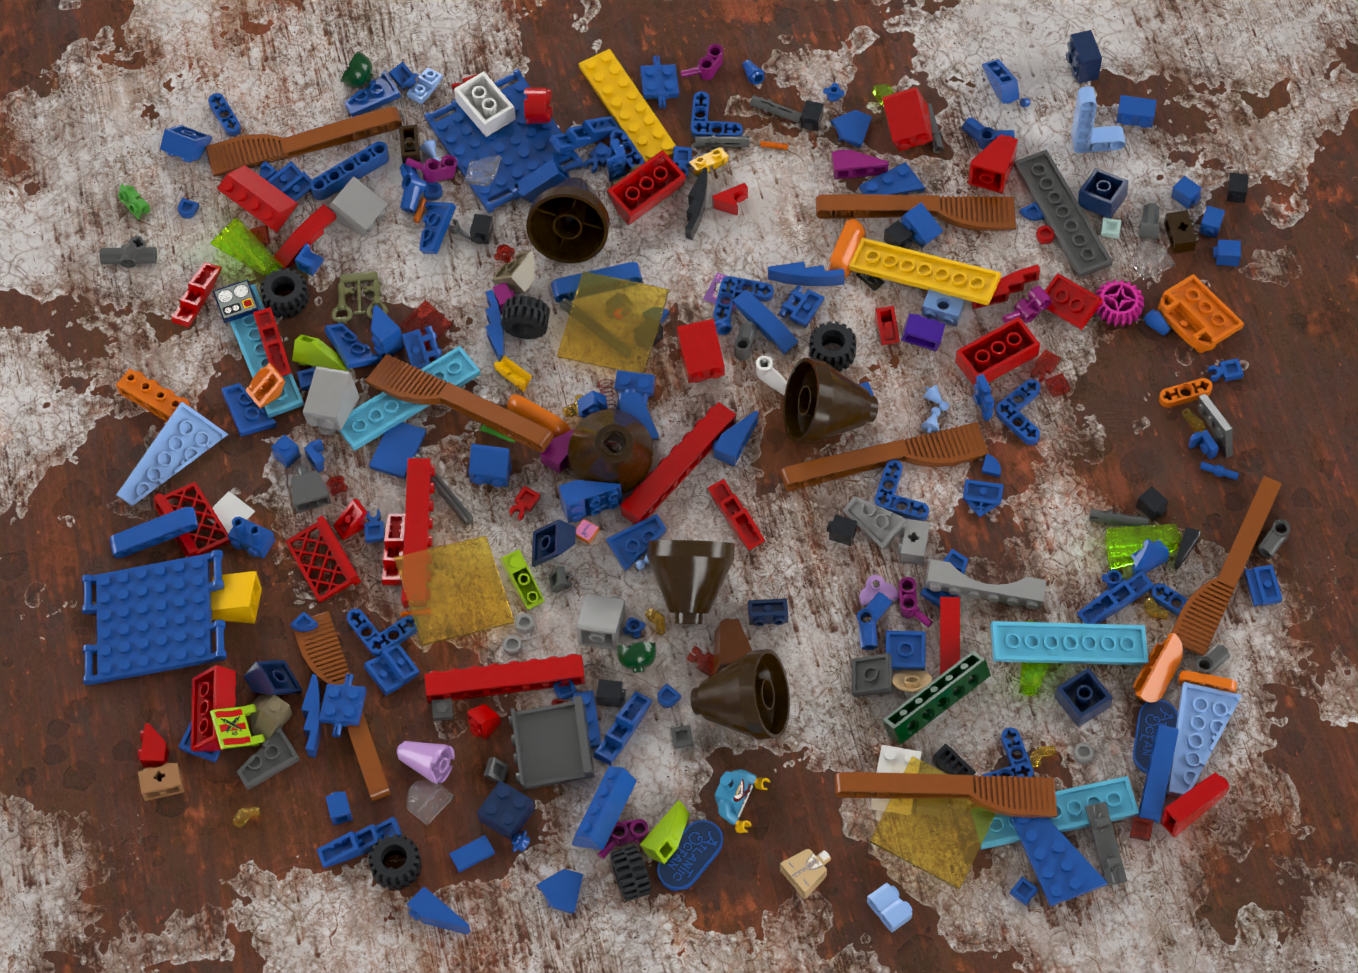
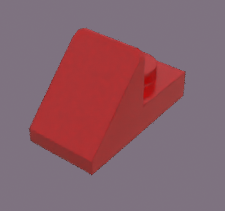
(727, 200)
(887, 325)
(351, 519)

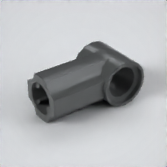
(1149, 225)
(744, 340)
(1274, 539)
(1212, 660)

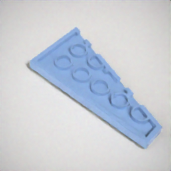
(177, 445)
(1200, 723)

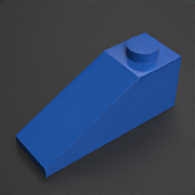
(1002, 81)
(734, 440)
(434, 912)

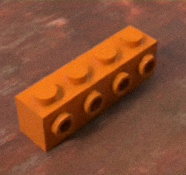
(149, 394)

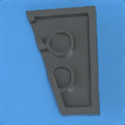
(1217, 424)
(269, 760)

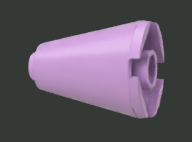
(427, 759)

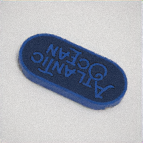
(1149, 717)
(695, 852)

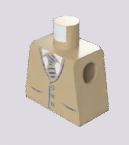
(805, 870)

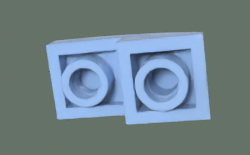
(425, 86)

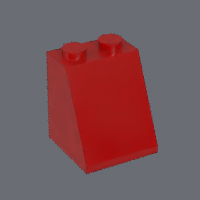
(908, 118)
(994, 164)
(700, 351)

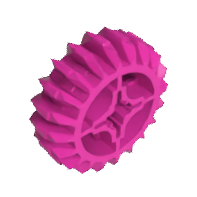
(1130, 302)

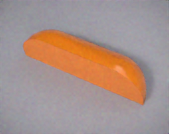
(847, 245)
(537, 414)
(1160, 670)

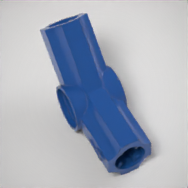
(982, 134)
(412, 186)
(875, 610)

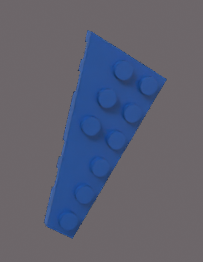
(1056, 862)

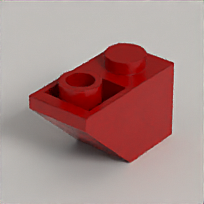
(483, 721)
(154, 748)

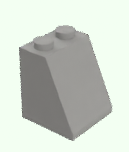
(358, 207)
(330, 398)
(600, 621)

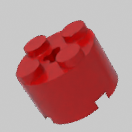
(537, 105)

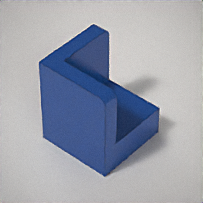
(308, 261)

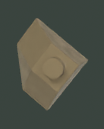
(518, 273)
(269, 715)

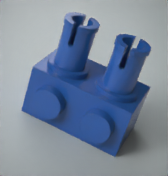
(631, 380)
(250, 537)

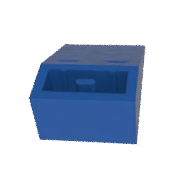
(588, 498)

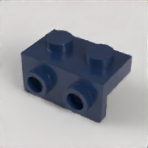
(768, 612)

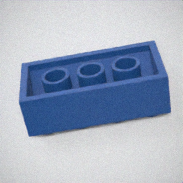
(605, 809)

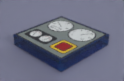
(235, 301)

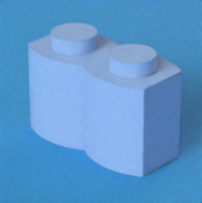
(890, 907)

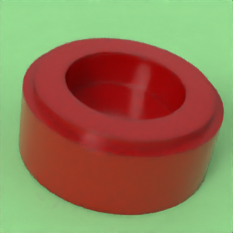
(1045, 234)

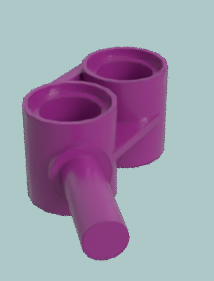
(707, 65)
(435, 170)
(1029, 309)
(909, 597)
(628, 828)

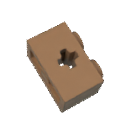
(170, 785)

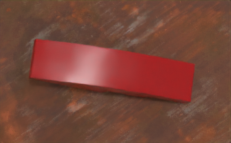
(306, 233)
(1012, 283)
(197, 294)
(272, 341)
(735, 514)
(393, 547)
(949, 632)

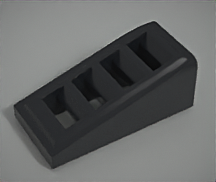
(1188, 542)
(951, 755)

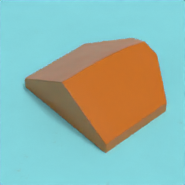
(266, 386)

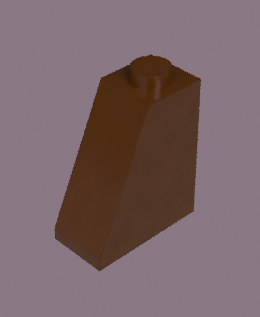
(729, 643)

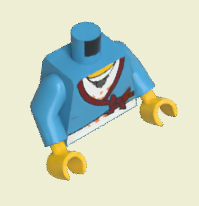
(733, 795)

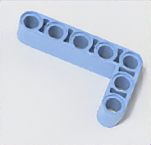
(1091, 139)

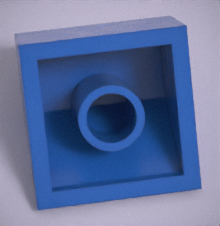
(184, 143)
(385, 334)
(490, 465)

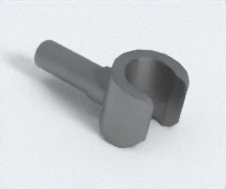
(457, 229)

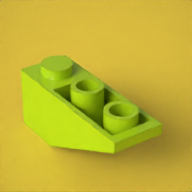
(316, 353)
(522, 579)
(666, 835)

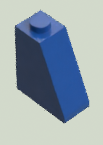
(541, 180)
(633, 404)

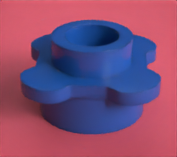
(833, 96)
(723, 326)
(1112, 574)
(634, 622)
(520, 841)

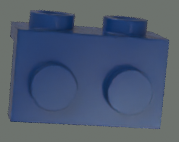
(616, 163)

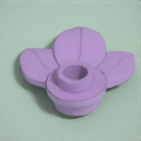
(870, 591)

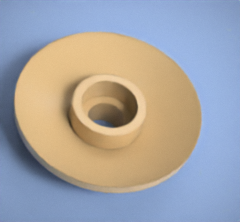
(911, 680)

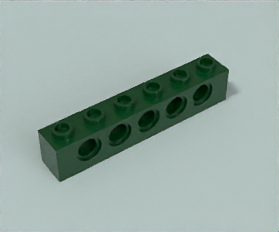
(936, 697)

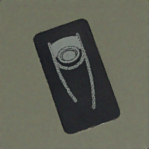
(873, 282)

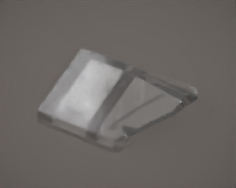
(483, 171)
(1151, 259)
(427, 800)

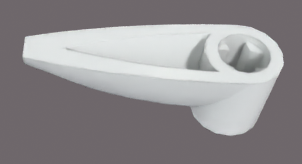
(769, 375)

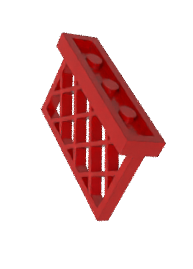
(185, 541)
(338, 555)

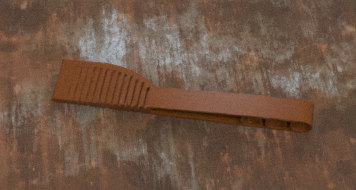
(257, 148)
(964, 212)
(417, 387)
(931, 450)
(1208, 603)
(326, 660)
(1001, 795)

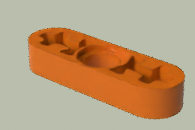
(1179, 399)
(1206, 680)

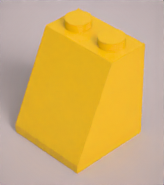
(237, 599)

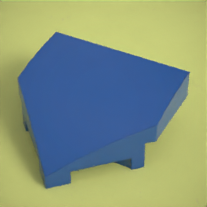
(852, 127)
(982, 496)
(1150, 556)
(562, 890)

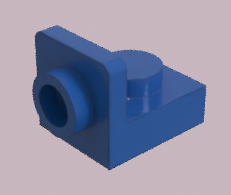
(1206, 443)
(313, 454)

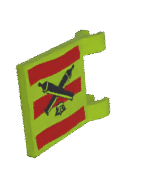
(233, 727)

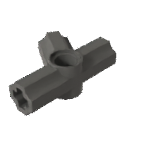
(129, 254)

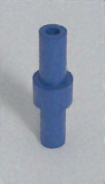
(1219, 470)

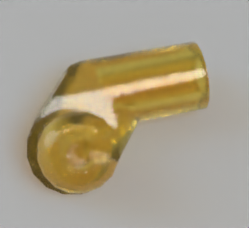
(572, 409)
(1194, 421)
(1153, 610)
(657, 619)
(1039, 752)
(244, 814)

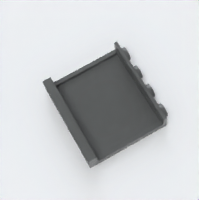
(552, 744)

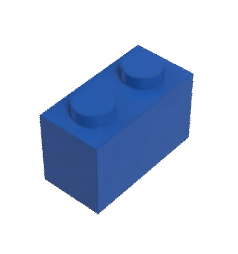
(1136, 111)
(921, 224)

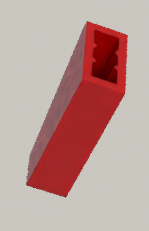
(1194, 803)

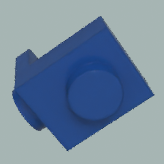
(403, 76)

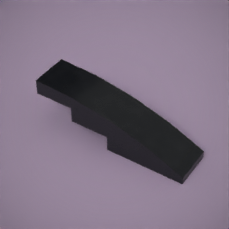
(697, 201)

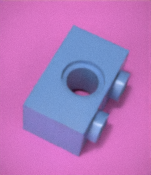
(952, 305)

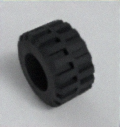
(280, 281)
(525, 317)
(835, 334)
(630, 873)
(395, 877)

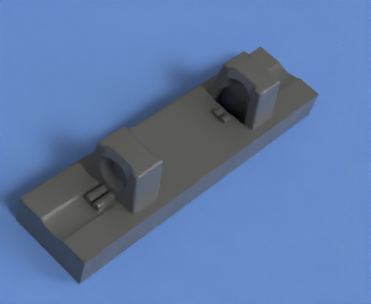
(1106, 844)

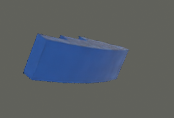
(579, 136)
(811, 276)
(765, 321)
(494, 330)
(1115, 599)
(311, 710)
(623, 728)
(358, 843)

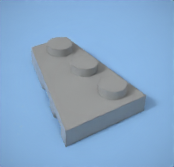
(875, 521)

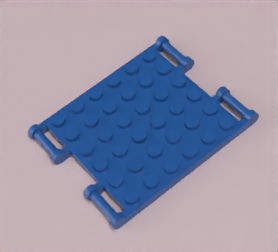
(518, 144)
(154, 618)

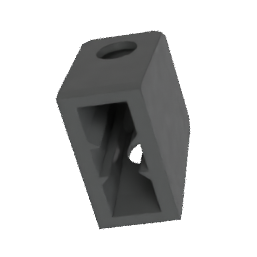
(308, 490)

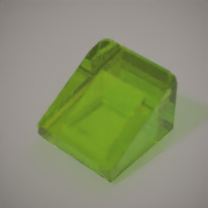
(881, 91)

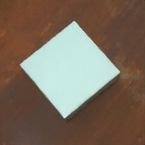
(1110, 228)

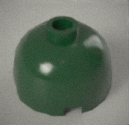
(358, 71)
(637, 655)

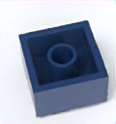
(1084, 56)
(1103, 193)
(1083, 697)
(506, 810)

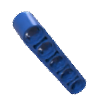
(360, 164)
(567, 286)
(153, 532)
(1158, 772)

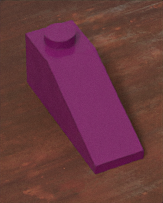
(855, 164)
(557, 453)

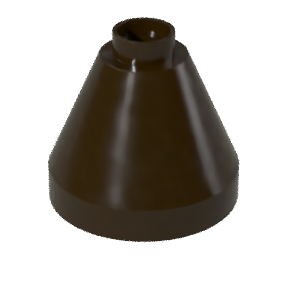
(568, 222)
(824, 402)
(595, 462)
(690, 574)
(747, 696)

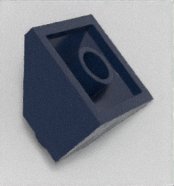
(552, 541)
(272, 678)

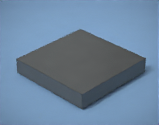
(872, 675)

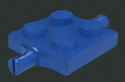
(659, 82)
(342, 705)

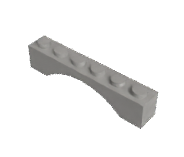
(945, 577)

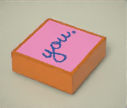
(586, 531)

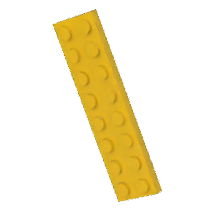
(626, 105)
(925, 271)

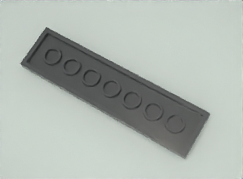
(1063, 213)

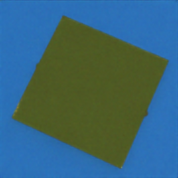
(613, 323)
(454, 590)
(933, 832)

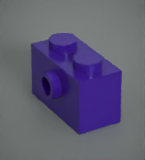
(923, 332)

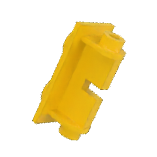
(715, 158)
(513, 372)

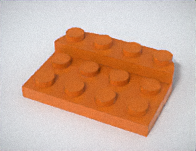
(1198, 314)

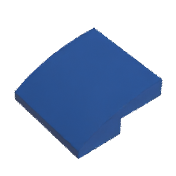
(291, 181)
(391, 669)

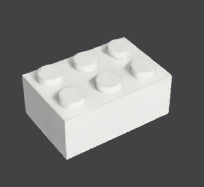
(485, 104)
(892, 761)

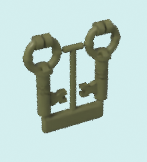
(342, 291)

